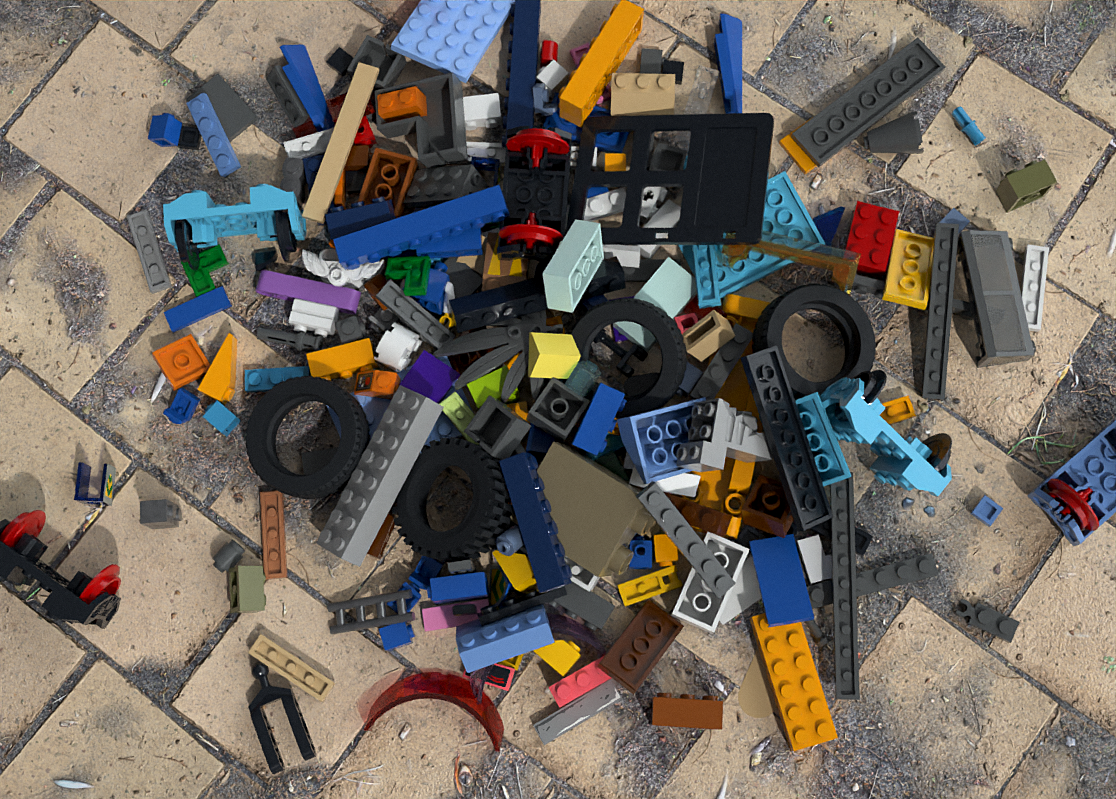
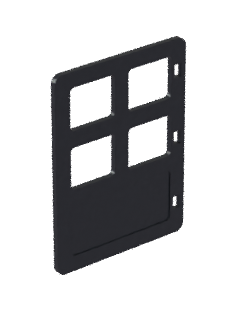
(721, 181)

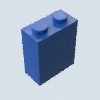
(458, 588)

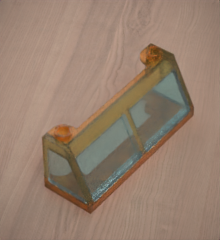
(840, 261)

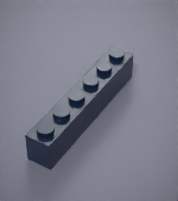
(536, 522)

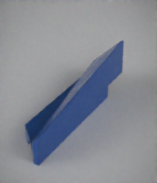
(729, 62)
(306, 85)

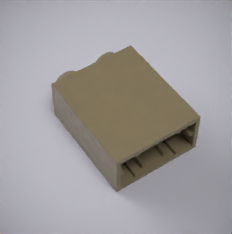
(592, 510)

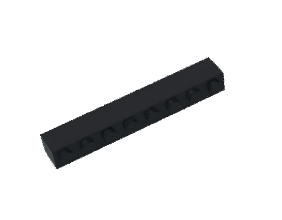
(526, 298)

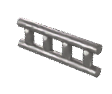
(381, 620)

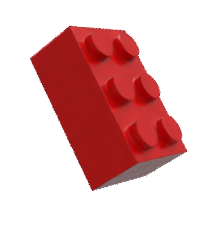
(871, 235)

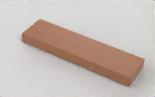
(273, 534)

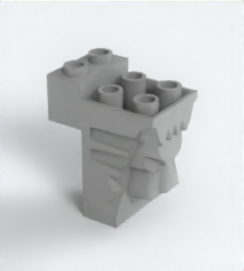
(721, 433)

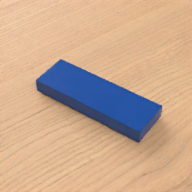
(197, 309)

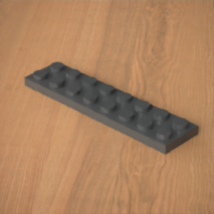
(868, 102)

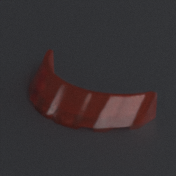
(442, 687)

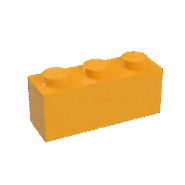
(342, 360)

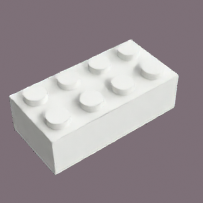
(697, 602)

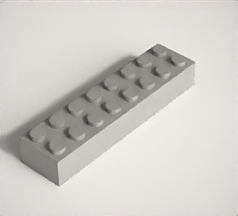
(379, 475)

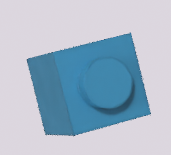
(221, 418)

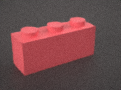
(578, 683)

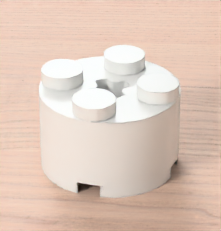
(397, 347)

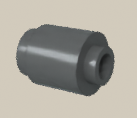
(228, 556)

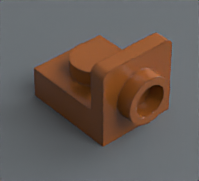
(374, 286)

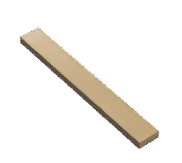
(340, 143)

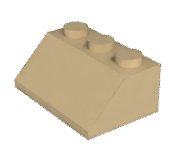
(642, 94)

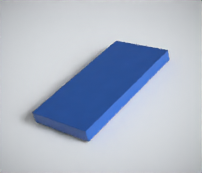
(606, 142)
(781, 581)

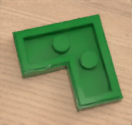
(209, 261)
(412, 269)

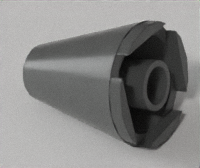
(896, 136)

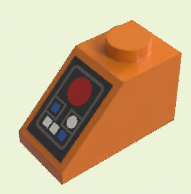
(377, 384)

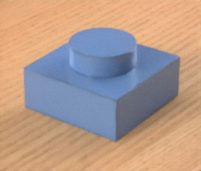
(986, 511)

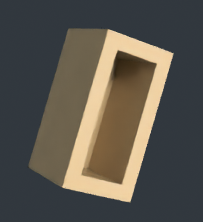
(708, 335)

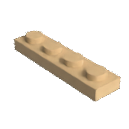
(291, 668)

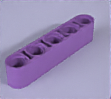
(291, 287)

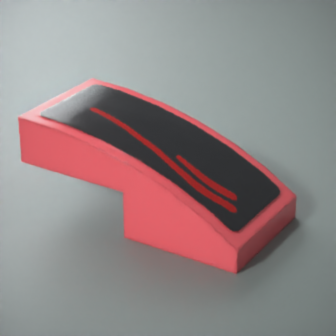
(499, 676)

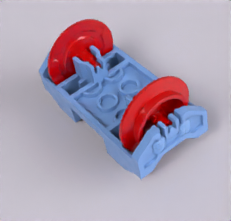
(1083, 488)

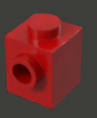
(364, 134)

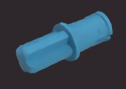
(968, 126)

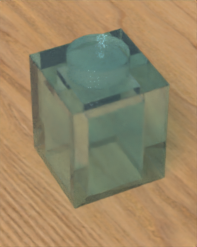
(583, 378)

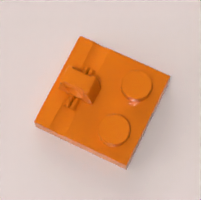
(181, 362)

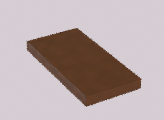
(640, 646)

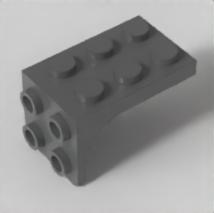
(442, 185)

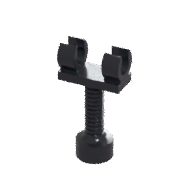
(635, 350)

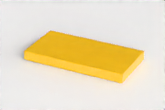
(909, 269)

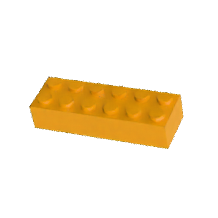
(600, 62)
(794, 683)

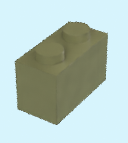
(247, 589)

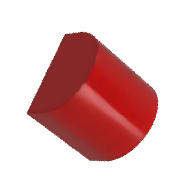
(549, 52)

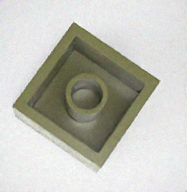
(1025, 185)

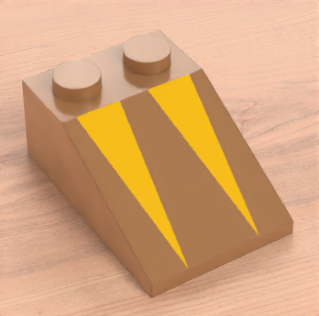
(501, 272)

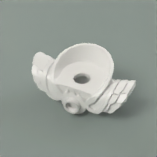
(332, 272)

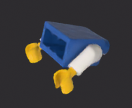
(438, 294)

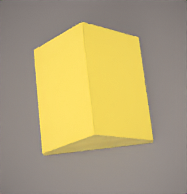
(552, 355)

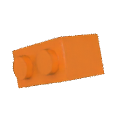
(402, 104)

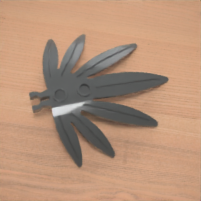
(515, 337)

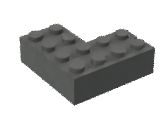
(441, 132)

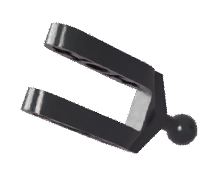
(266, 696)

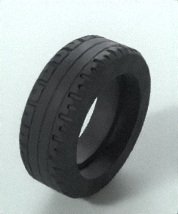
(836, 305)
(666, 334)
(265, 423)

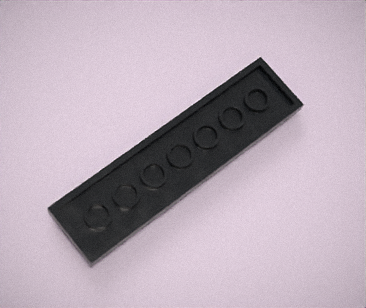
(787, 438)

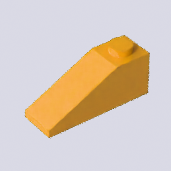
(221, 375)

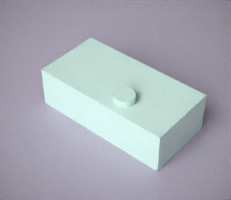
(573, 265)
(668, 289)

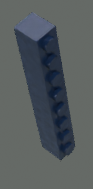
(522, 65)

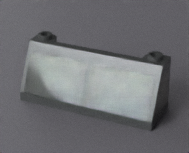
(994, 298)

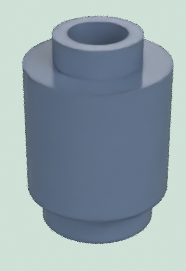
(510, 541)

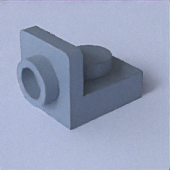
(541, 96)

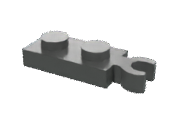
(989, 620)

